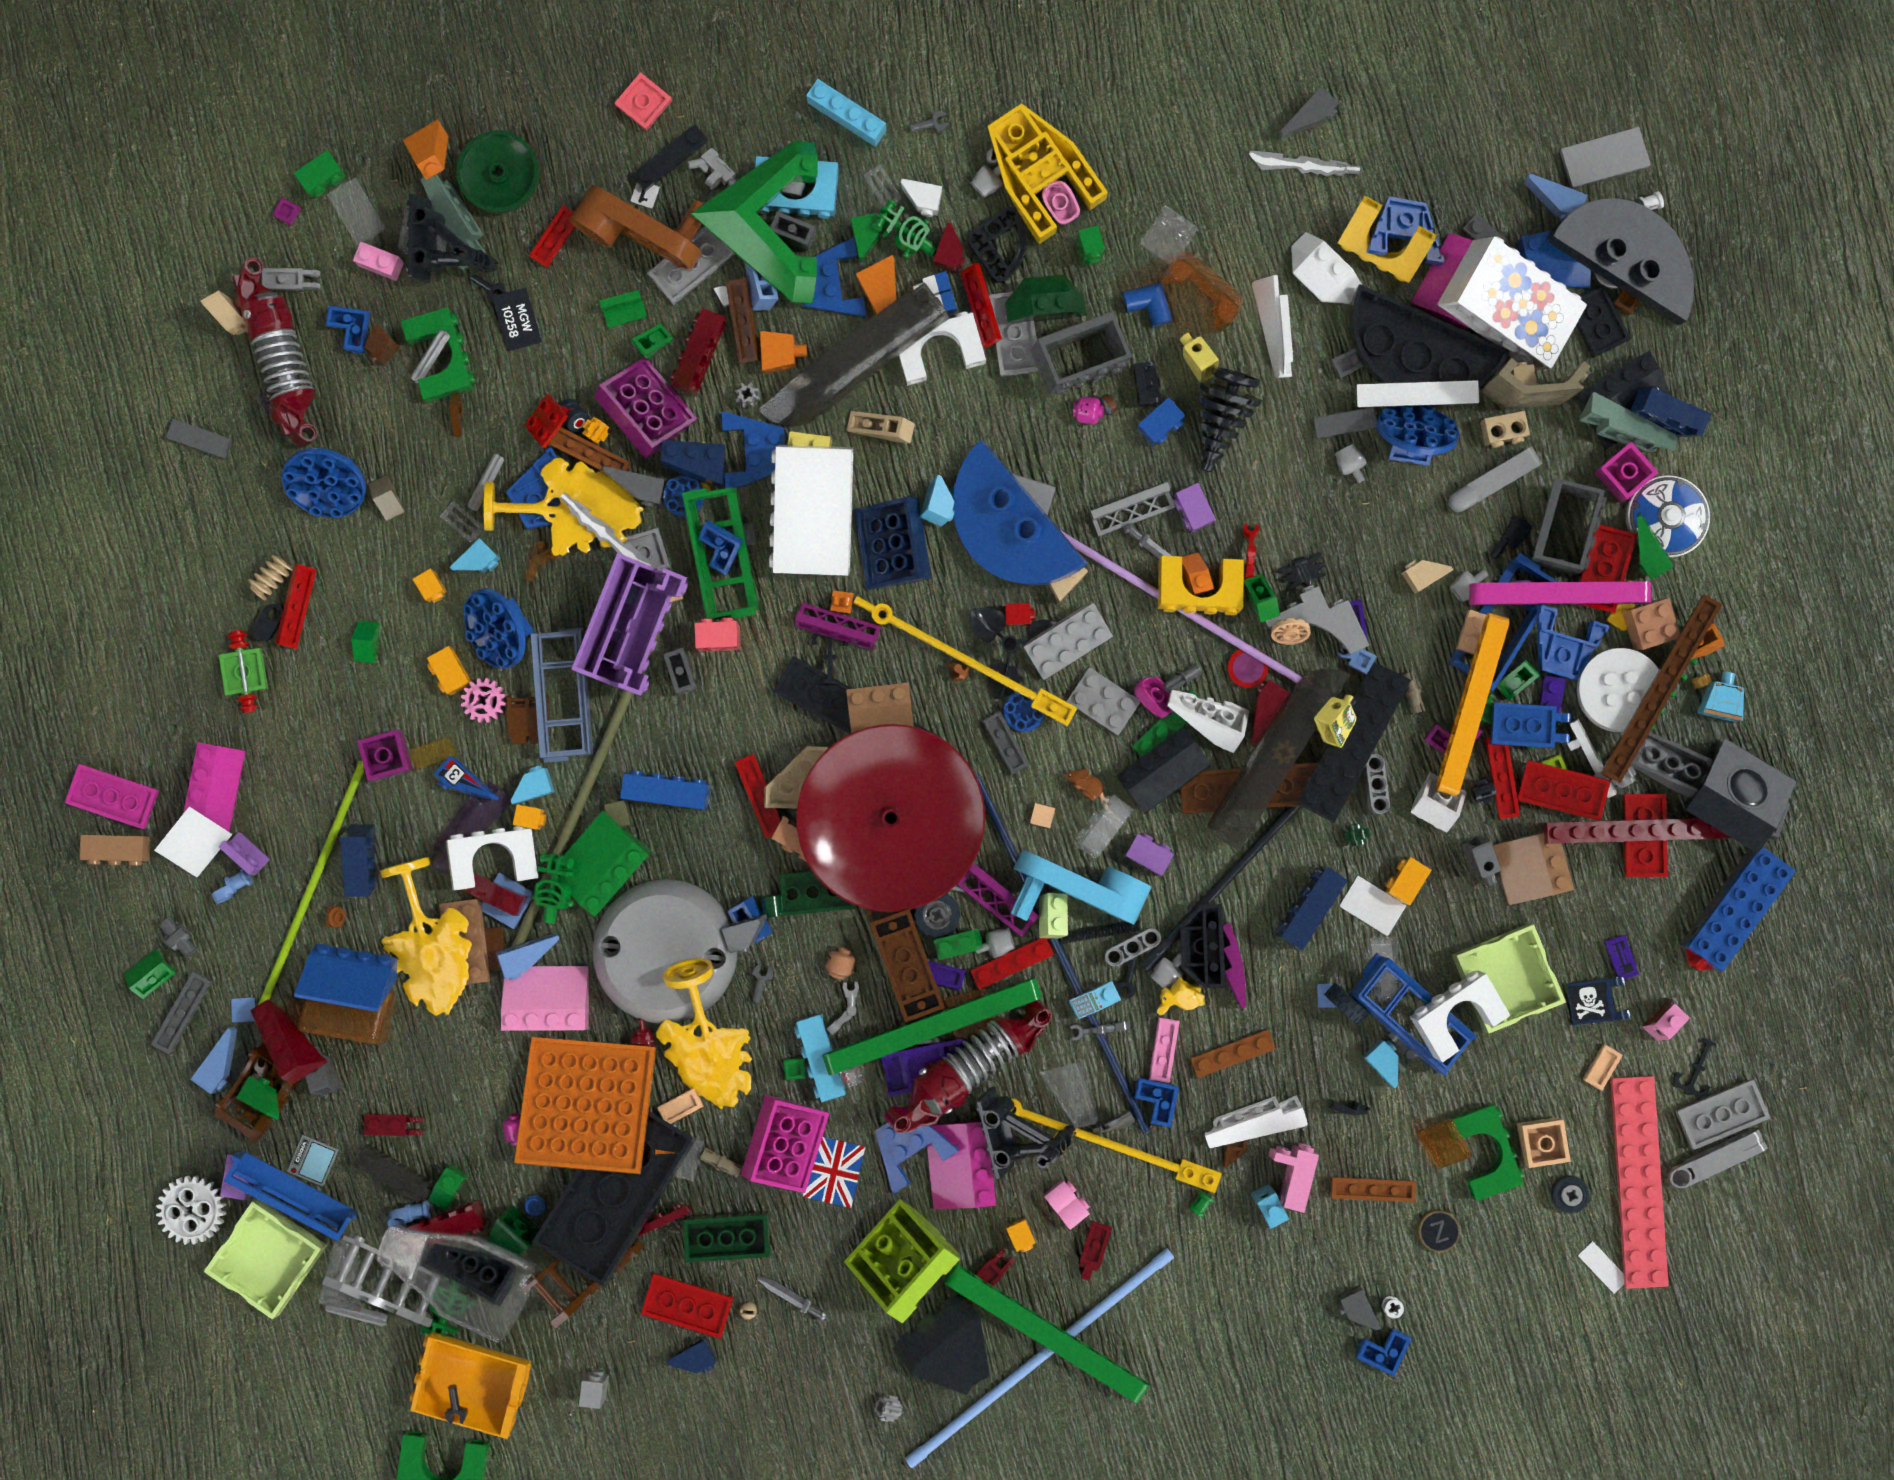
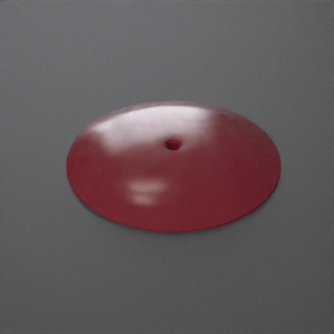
(897, 861)

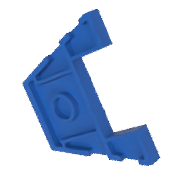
(1400, 220)
(827, 287)
(759, 443)
(533, 489)
(1562, 653)
(899, 1146)

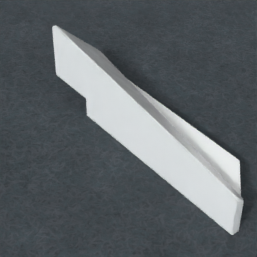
(1275, 323)
(1257, 1121)

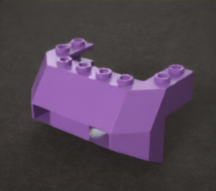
(628, 626)

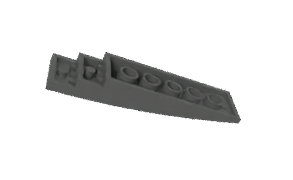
(1678, 768)

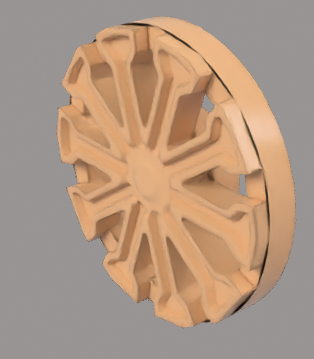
(1290, 631)

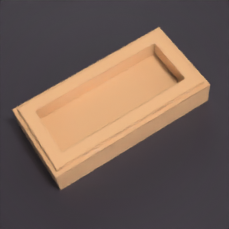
(1602, 1067)
(680, 1106)

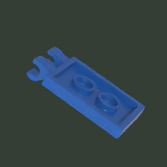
(1527, 725)

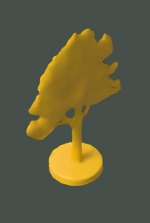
(582, 484)
(434, 960)
(708, 1061)

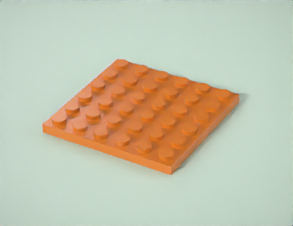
(585, 1105)

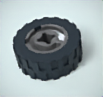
(938, 917)
(1346, 1004)

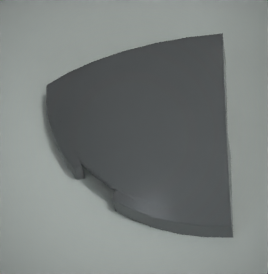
(1118, 1122)

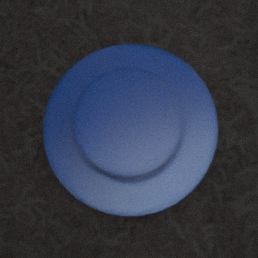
(534, 1205)

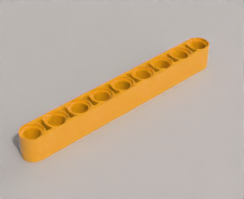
(1472, 704)

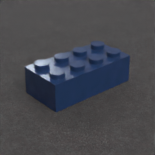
(1311, 907)

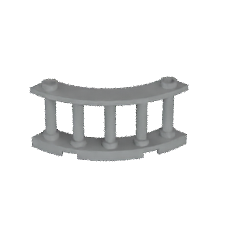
(375, 1296)

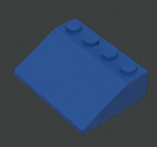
(347, 977)

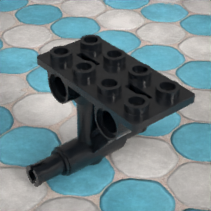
(422, 244)
(1005, 1147)

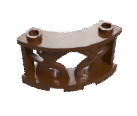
(258, 1121)

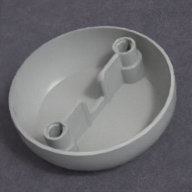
(654, 929)

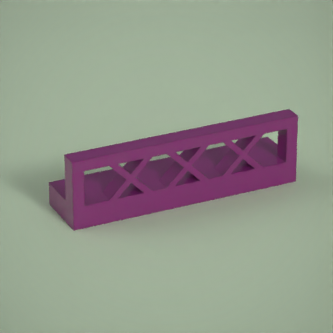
(836, 630)
(998, 891)

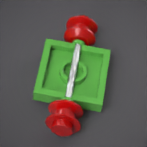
(243, 671)

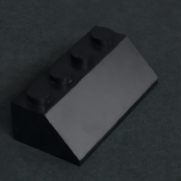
(1163, 770)

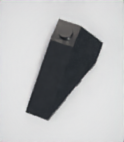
(479, 1272)

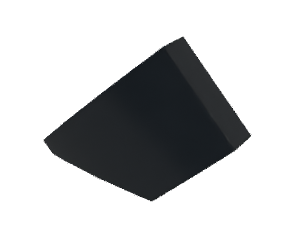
(1356, 1109)

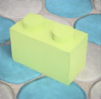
(1053, 915)

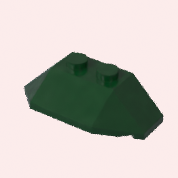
(1045, 299)

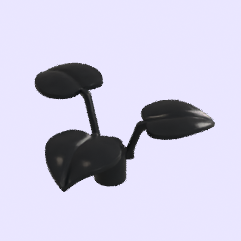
(986, 625)

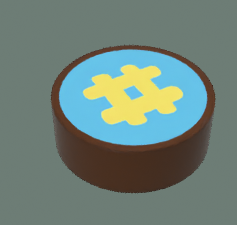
(1108, 403)

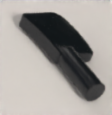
(1513, 536)

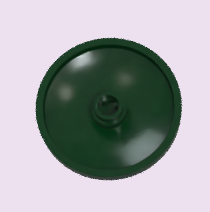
(498, 172)

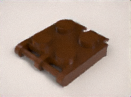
(523, 719)

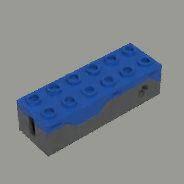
(1735, 910)

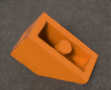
(1196, 575)
(1711, 642)

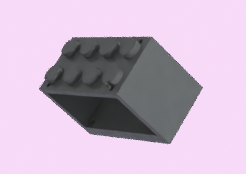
(1106, 323)
(1577, 490)

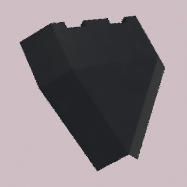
(947, 1347)

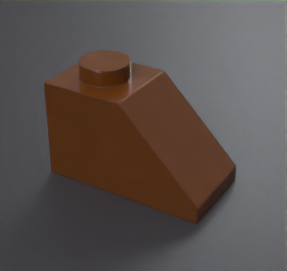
(381, 346)

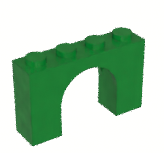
(456, 376)
(1505, 1172)
(414, 1467)

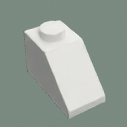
(923, 196)

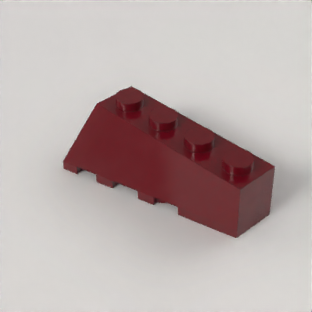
(698, 352)
(288, 1048)
(456, 1221)

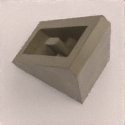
(386, 498)

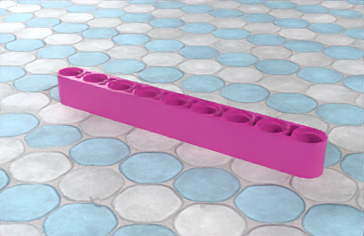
(1559, 593)

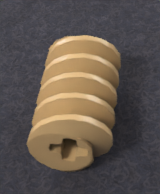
(269, 577)

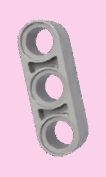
(1382, 793)
(1121, 947)

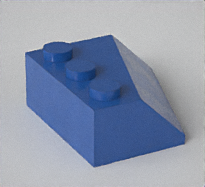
(1553, 261)

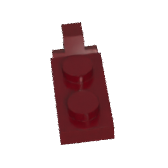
(660, 1219)
(1094, 1248)

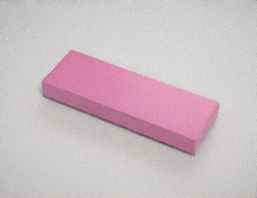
(1163, 1050)

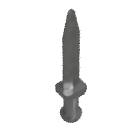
(1145, 541)
(804, 1304)

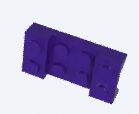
(905, 1064)

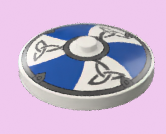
(1674, 512)

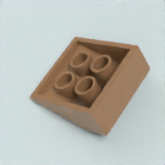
(879, 706)
(1532, 868)

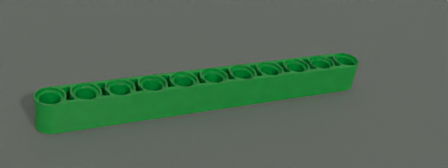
(932, 1026)
(1046, 1333)

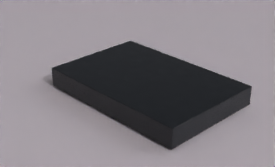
(1601, 323)

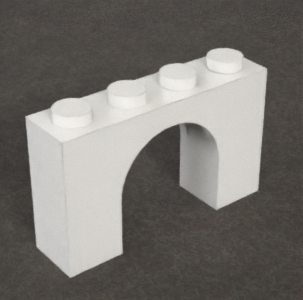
(962, 330)
(517, 842)
(1432, 1018)

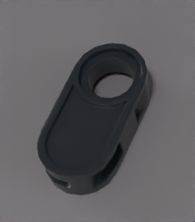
(265, 626)

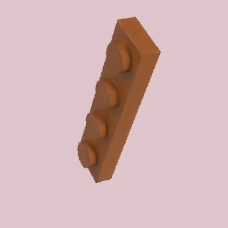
(587, 451)
(1232, 1053)
(1373, 1189)

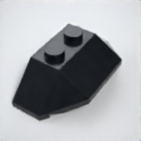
(1204, 946)

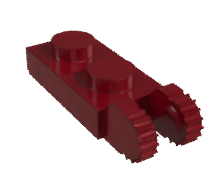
(390, 1124)
(991, 1272)

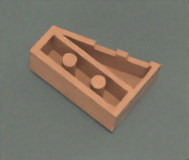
(787, 835)

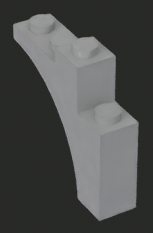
(1338, 620)

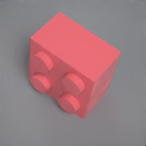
(717, 635)

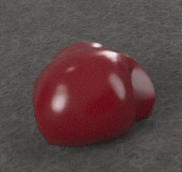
(642, 1036)

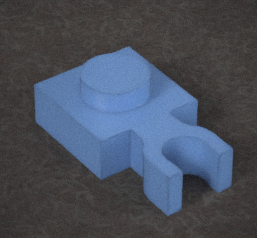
(1360, 661)

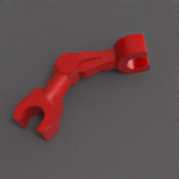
(1251, 550)

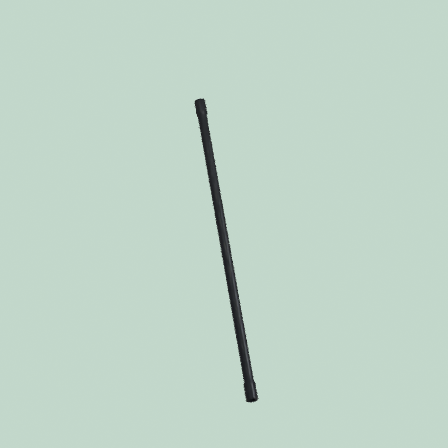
(1156, 954)

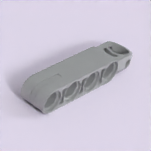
(1494, 480)
(1717, 1158)

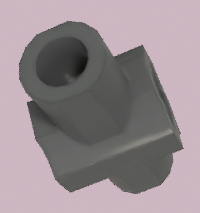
(177, 937)

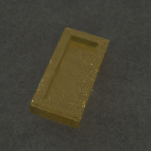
(433, 753)

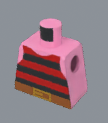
(1667, 1020)

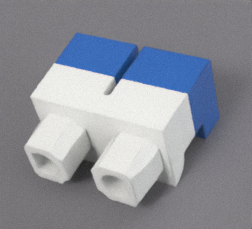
(941, 288)

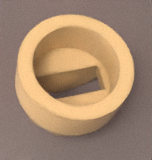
(750, 1306)

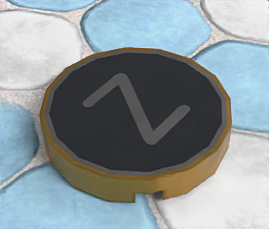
(1438, 1231)

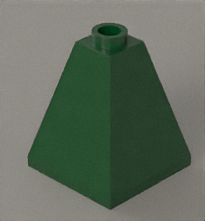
(513, 1231)

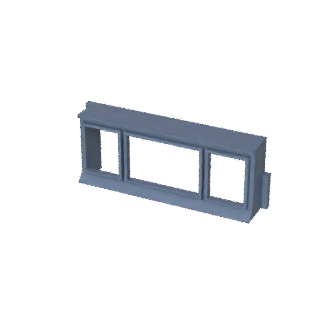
(540, 696)

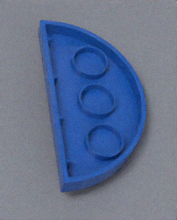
(1006, 526)

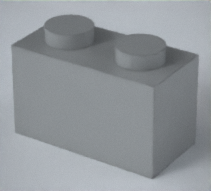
(593, 1389)

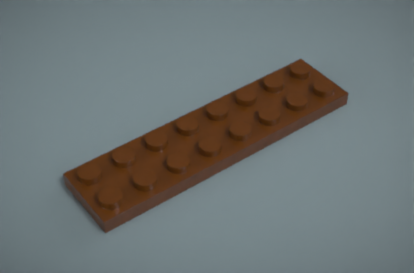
(1209, 788)

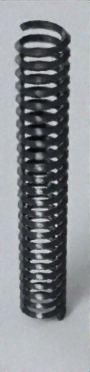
(1097, 931)

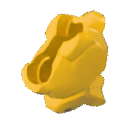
(1181, 994)

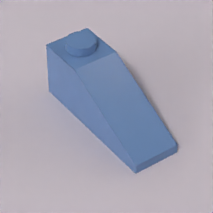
(1555, 197)
(762, 293)
(521, 957)
(217, 1065)

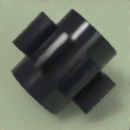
(1483, 791)

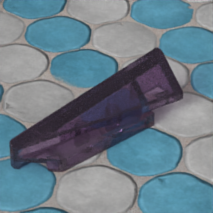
(474, 816)

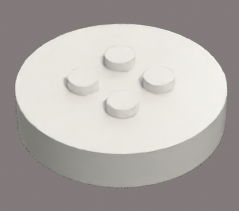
(1614, 687)

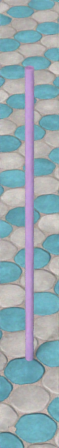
(1194, 616)

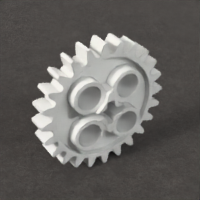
(201, 1194)

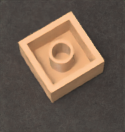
(1543, 1142)

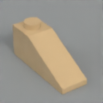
(225, 312)
(881, 426)

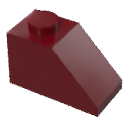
(950, 251)

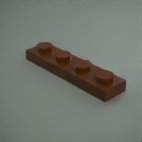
(743, 320)

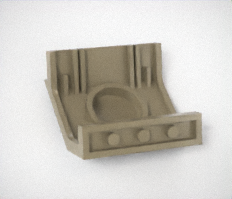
(1512, 393)

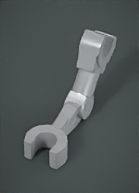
(851, 1008)

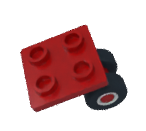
(550, 416)

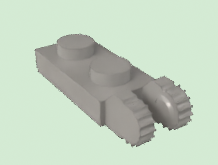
(288, 279)

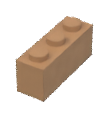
(114, 849)

